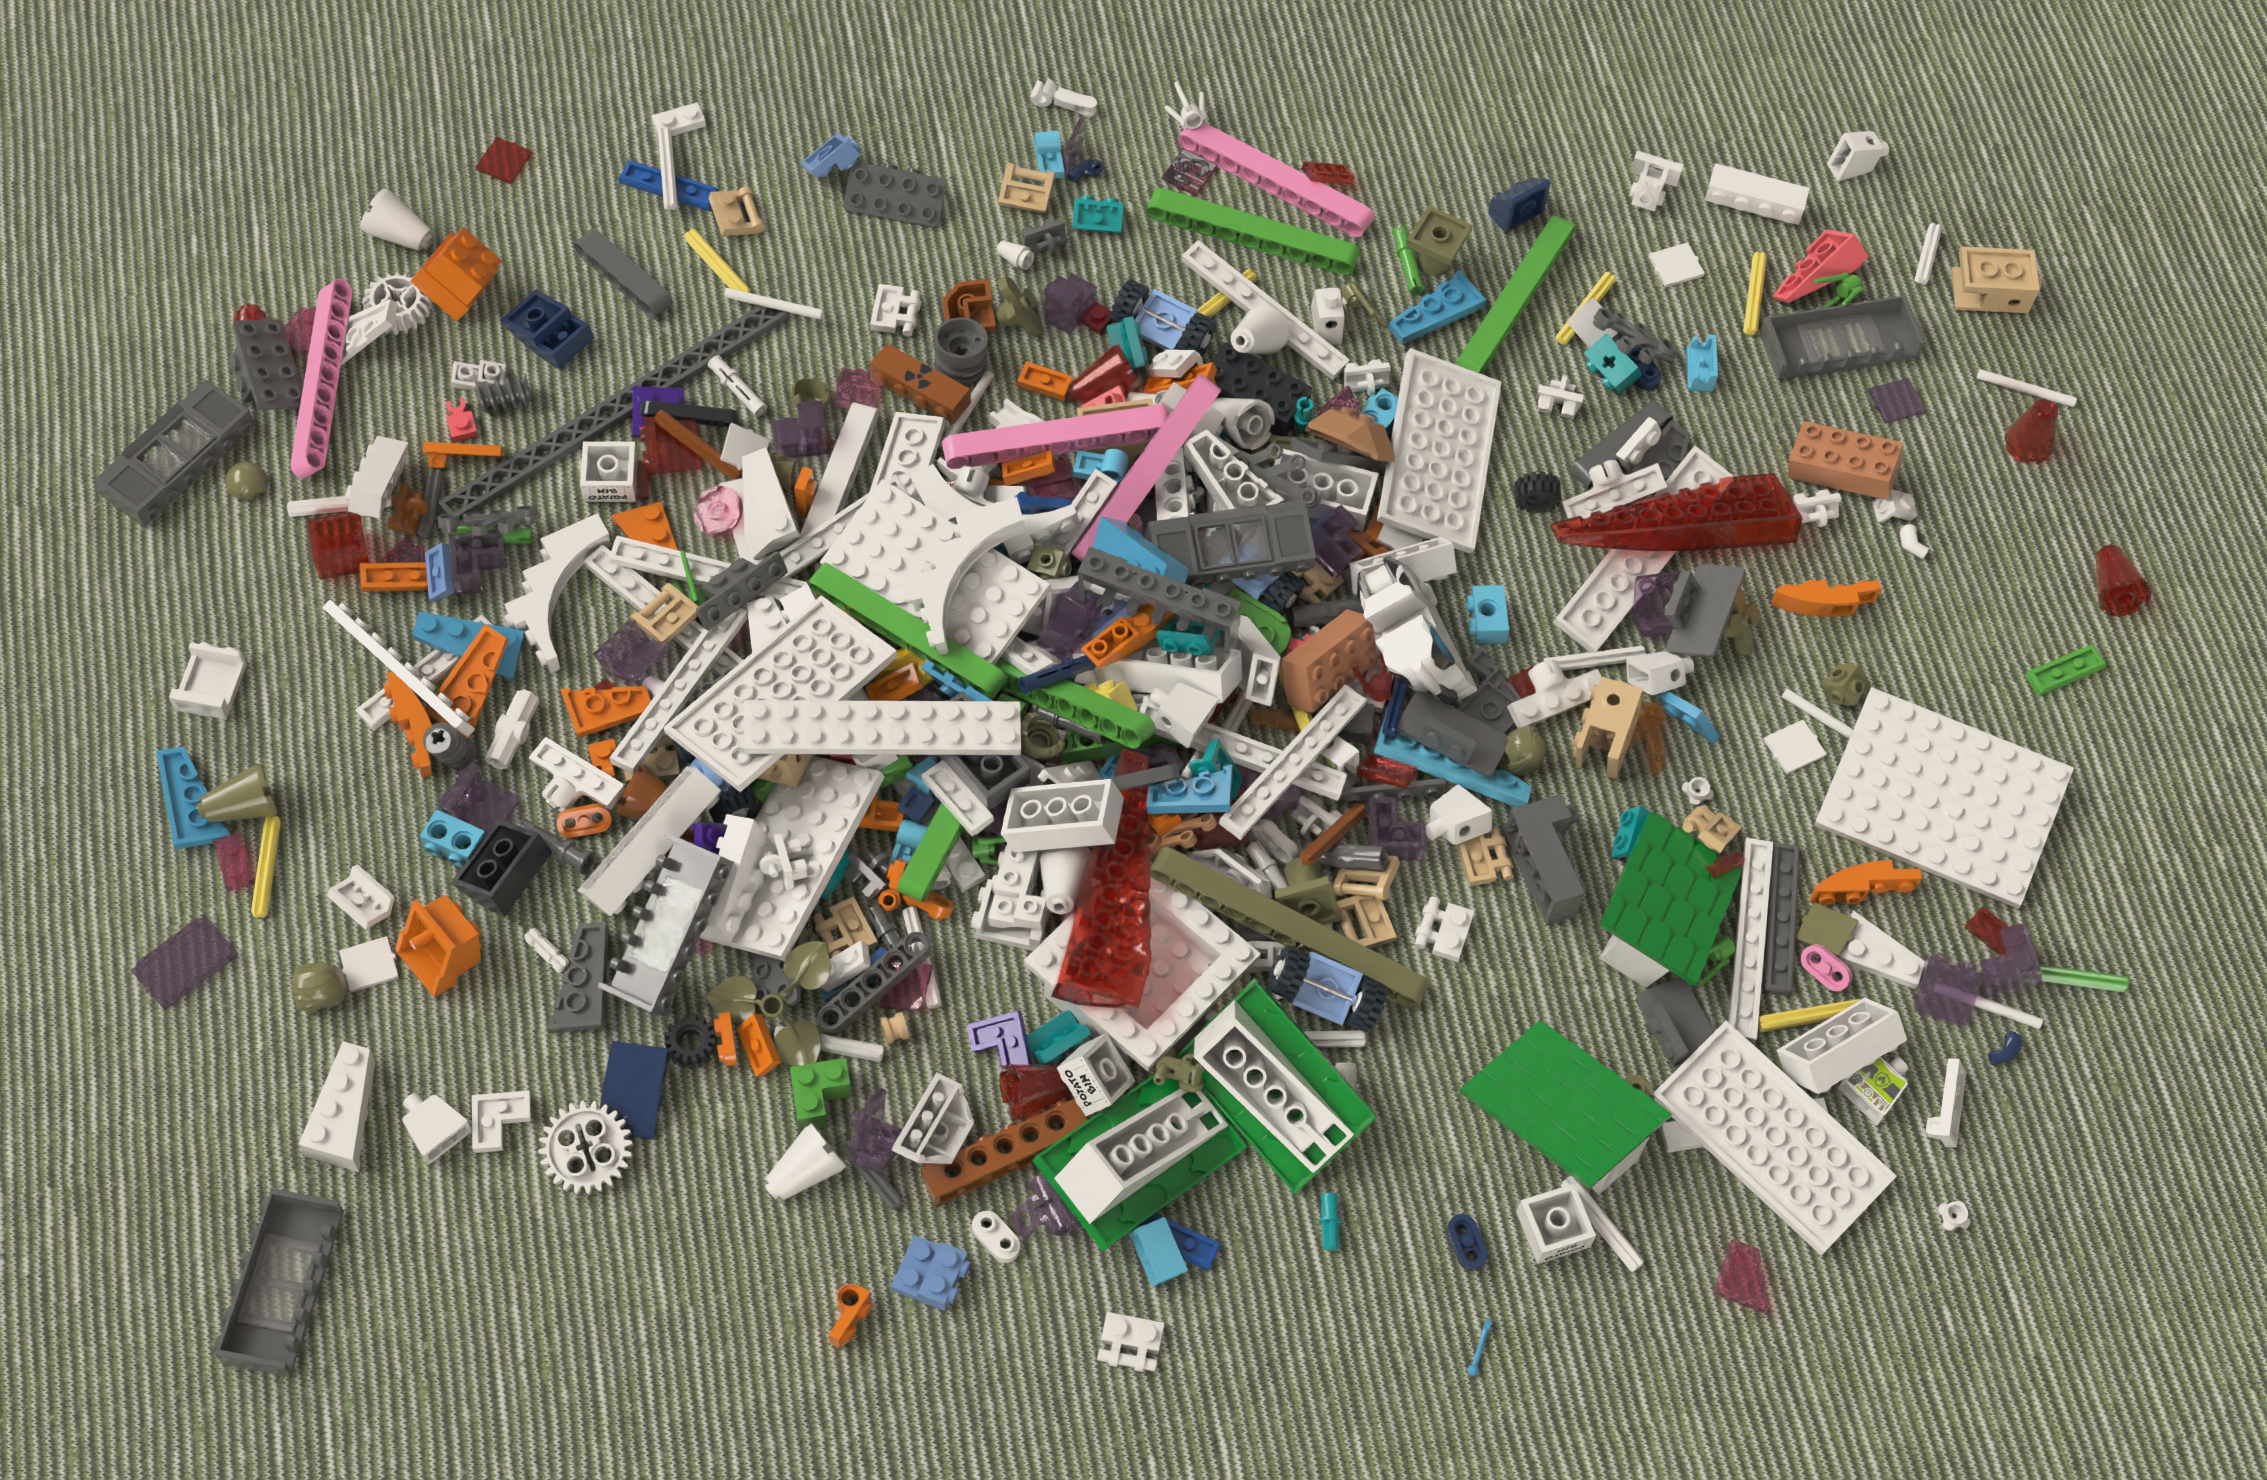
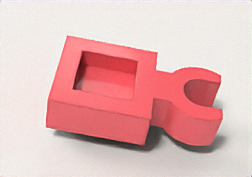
(461, 422)

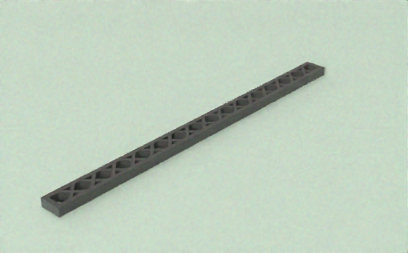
(612, 404)

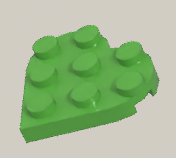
(1267, 621)

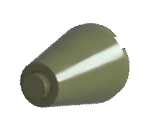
(239, 798)

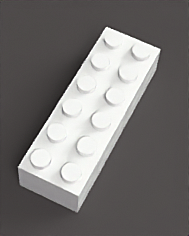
(1158, 668)
(637, 852)

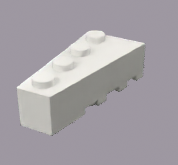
(1225, 476)
(764, 620)

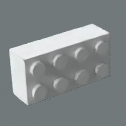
(1336, 483)
(1062, 815)
(1842, 1045)

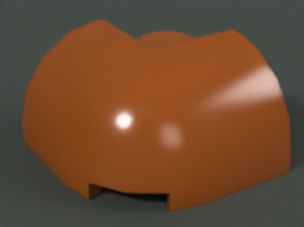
(971, 301)

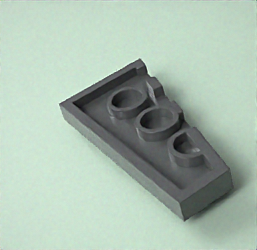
(580, 999)

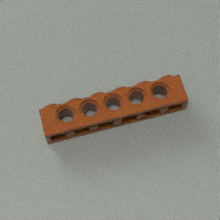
(944, 1188)

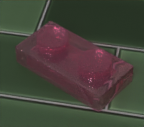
(233, 862)

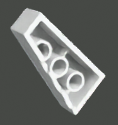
(746, 846)
(341, 1110)

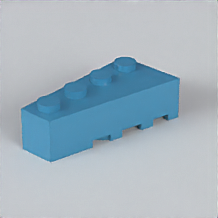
(1122, 541)

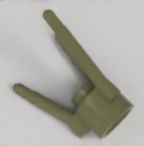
(1355, 297)

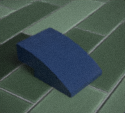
(548, 328)
(635, 1086)

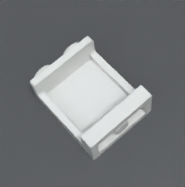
(209, 681)
(1012, 936)

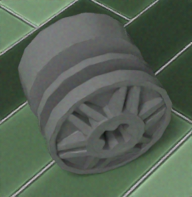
(961, 350)

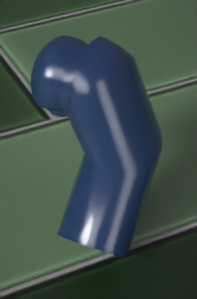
(1085, 168)
(2010, 1050)

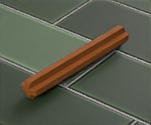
(696, 444)
(1333, 834)

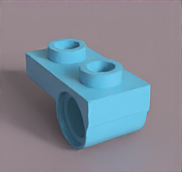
(1048, 152)
(1112, 464)
(907, 840)

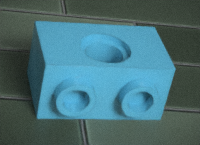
(1488, 600)

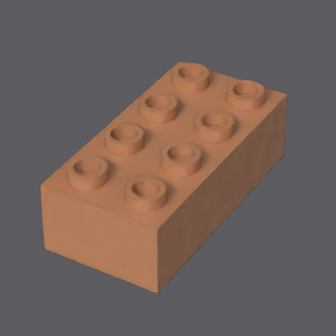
(1846, 460)
(1326, 659)

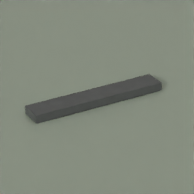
(1781, 920)

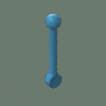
(826, 996)
(1473, 1369)

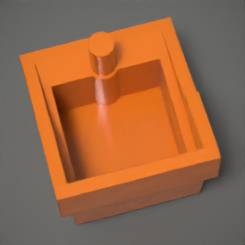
(457, 273)
(439, 943)

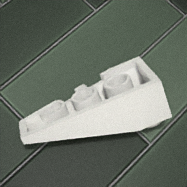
(767, 514)

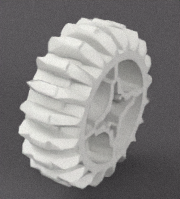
(404, 294)

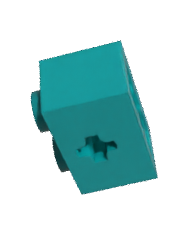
(1606, 352)

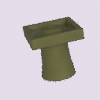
(1438, 240)
(1309, 892)

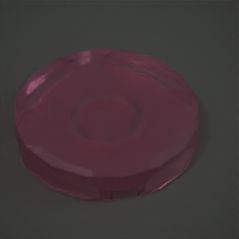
(718, 511)

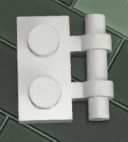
(887, 310)
(1452, 932)
(1131, 1334)

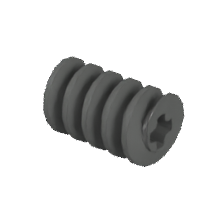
(503, 394)
(449, 745)

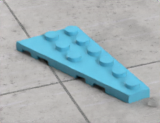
(1499, 786)

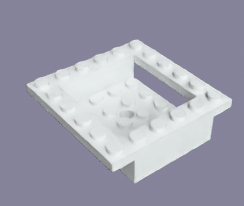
(1189, 971)

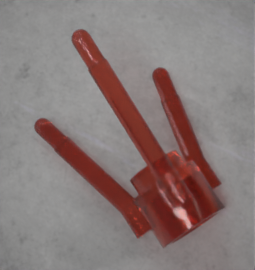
(1379, 684)

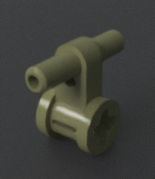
(1181, 1070)

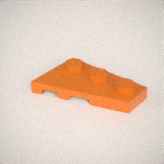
(646, 525)
(602, 709)

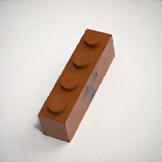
(920, 383)

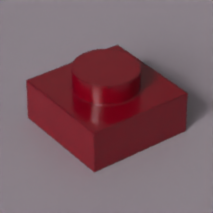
(1096, 318)

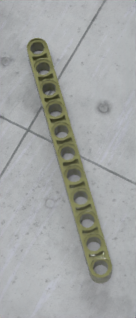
(1284, 924)

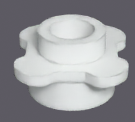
(1700, 784)
(1957, 1208)

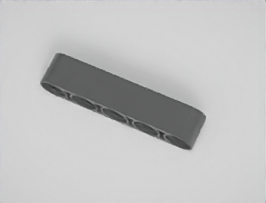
(622, 273)
(1610, 445)
(869, 996)

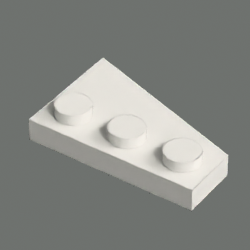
(367, 326)
(1881, 955)

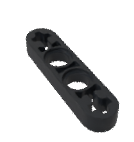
(701, 414)

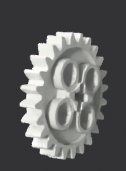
(561, 1157)

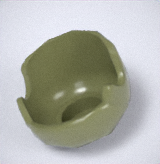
(810, 389)
(246, 480)

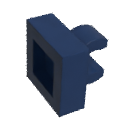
(916, 805)

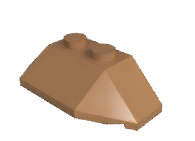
(1353, 432)

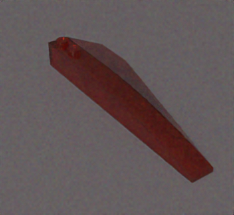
(1715, 516)
(1111, 927)

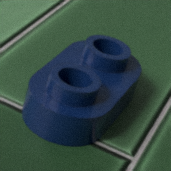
(1646, 382)
(1467, 1244)

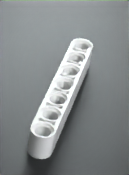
(842, 465)

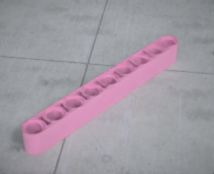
(1278, 179)
(321, 379)
(1059, 435)
(1153, 459)

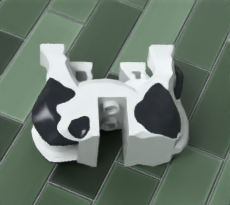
(1411, 638)

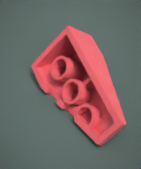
(1827, 256)

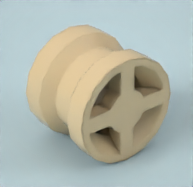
(894, 1028)

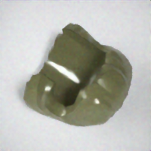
(1039, 738)
(1525, 751)
(318, 986)

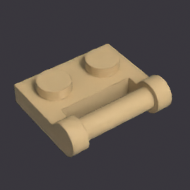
(1025, 195)
(729, 214)
(671, 619)
(1382, 877)
(1372, 920)

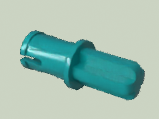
(1303, 414)
(1330, 1221)

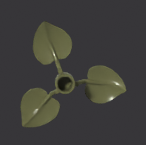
(800, 1042)

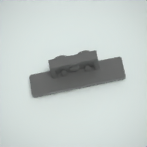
(737, 587)
(1376, 789)

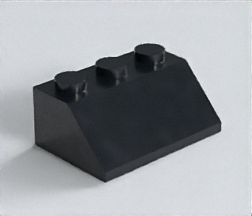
(502, 866)

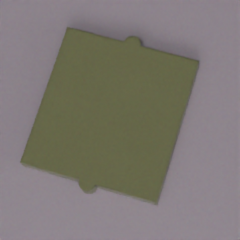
(1827, 929)

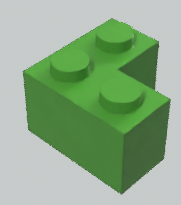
(816, 1084)

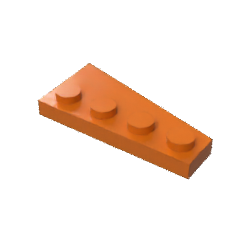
(473, 675)

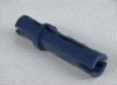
(1066, 670)

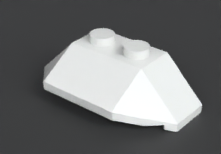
(1234, 867)
(936, 1124)

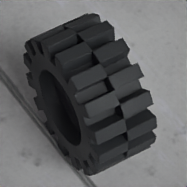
(1537, 492)
(686, 1026)

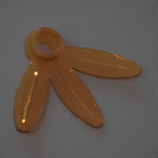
(1655, 742)

